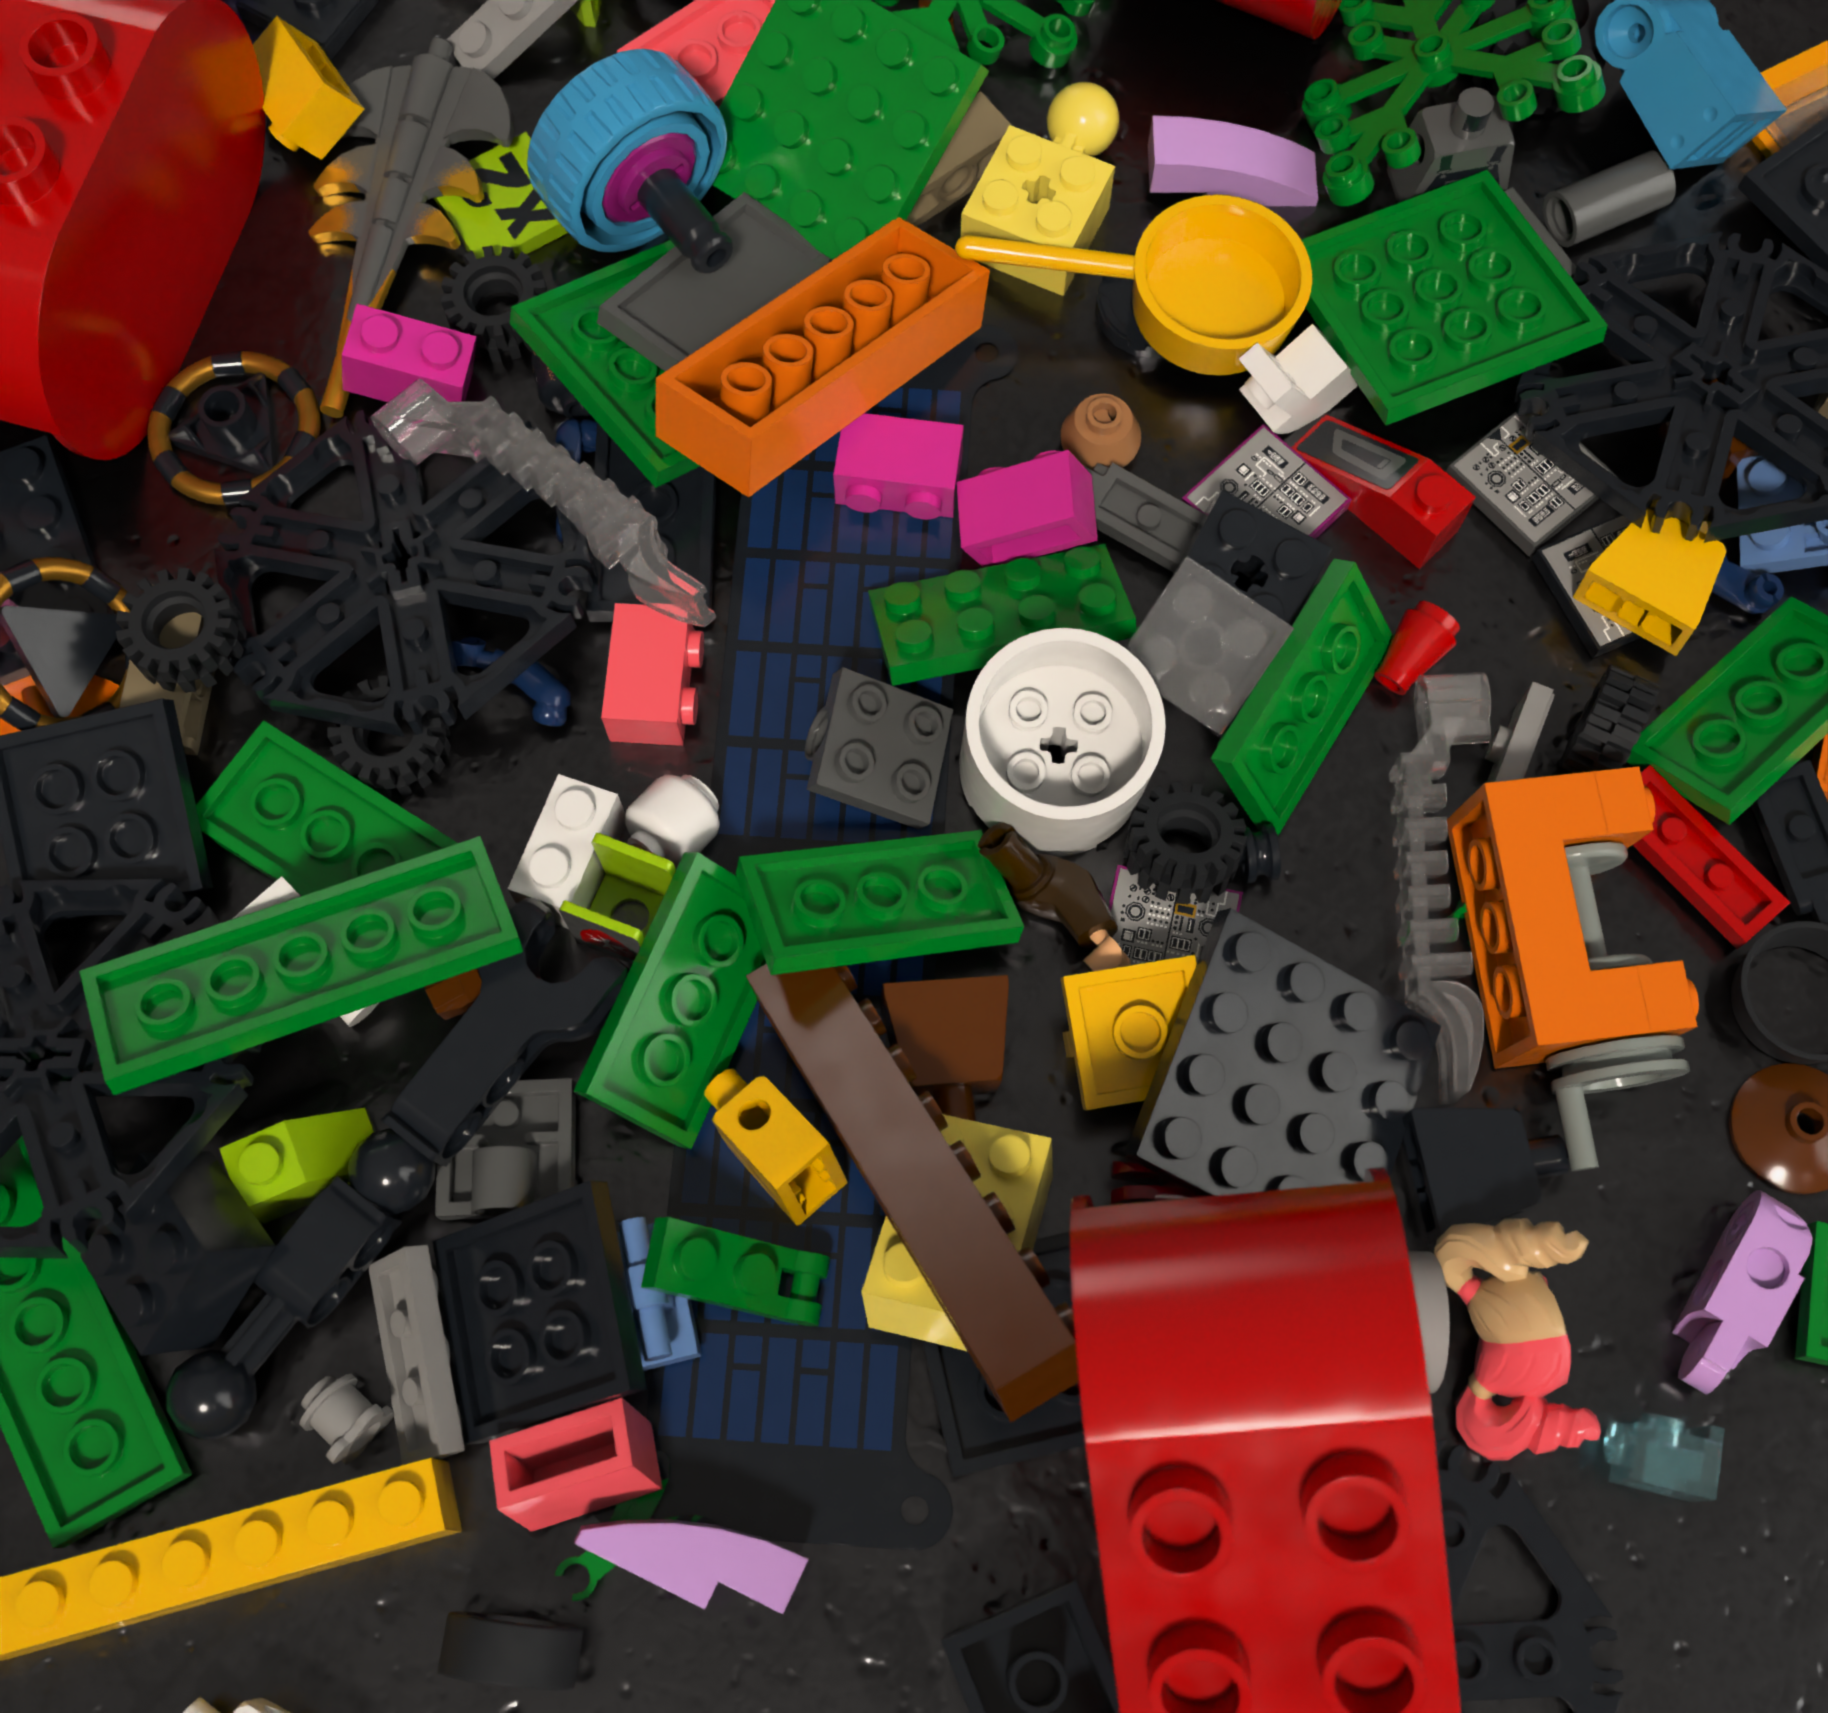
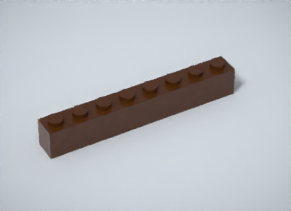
(925, 1186)

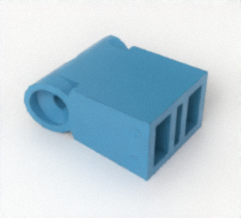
(1686, 78)

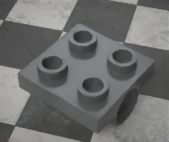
(878, 748)
(515, 1155)

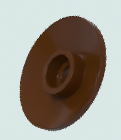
(1767, 1129)

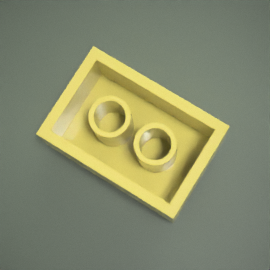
(1020, 1174)

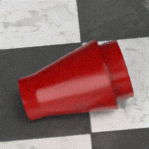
(1417, 645)

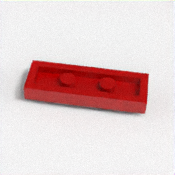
(1706, 866)

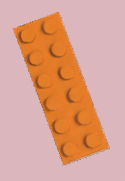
(819, 355)

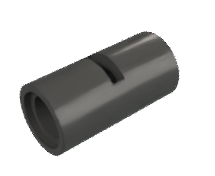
(1609, 198)

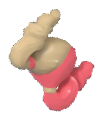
(1521, 1337)

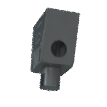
(1456, 144)

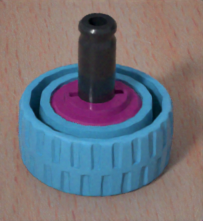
(632, 157)

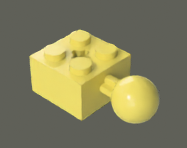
(1046, 187)

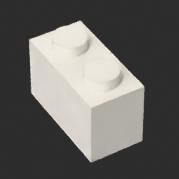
(559, 854)

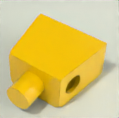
(1654, 581)
(775, 1143)

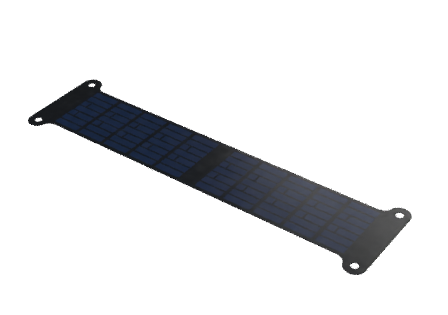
(781, 1419)

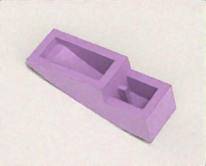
(1229, 161)
(696, 1556)

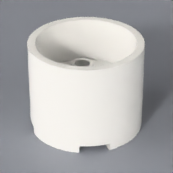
(1072, 694)

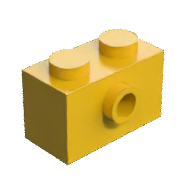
(303, 90)

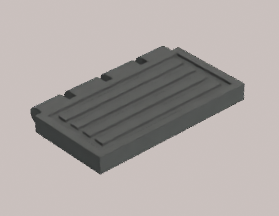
(678, 310)

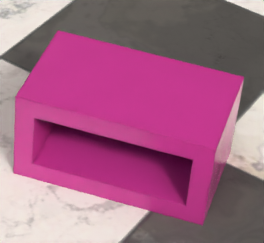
(393, 351)
(899, 466)
(1027, 509)

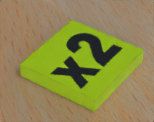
(510, 209)

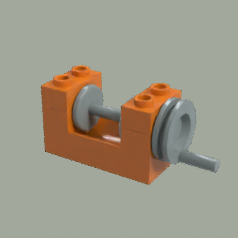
(1540, 946)

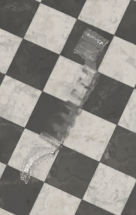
(614, 525)
(1447, 713)

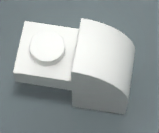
(1296, 383)

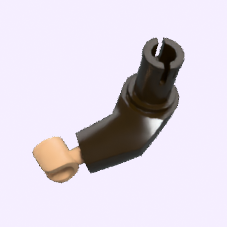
(1057, 892)

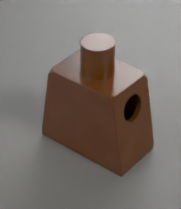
(950, 1036)

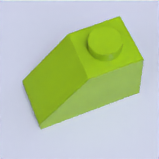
(294, 1160)

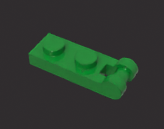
(733, 1271)

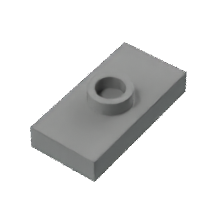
(1514, 745)

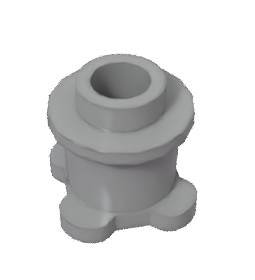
(343, 1417)

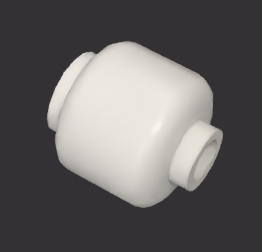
(673, 817)

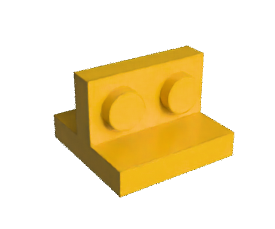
(1121, 1026)

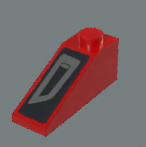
(1390, 487)

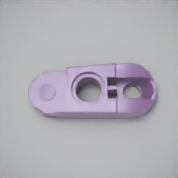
(1742, 1289)

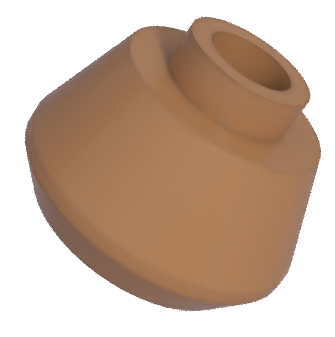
(1101, 432)

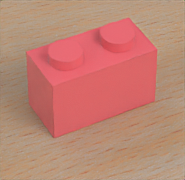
(650, 677)
(575, 1465)

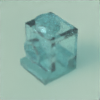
(1663, 1458)

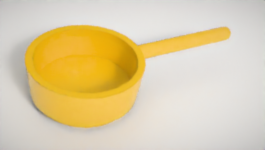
(1204, 278)

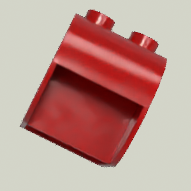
(119, 202)
(1263, 1453)

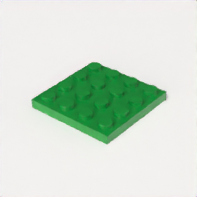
(841, 117)
(1444, 297)
(598, 367)

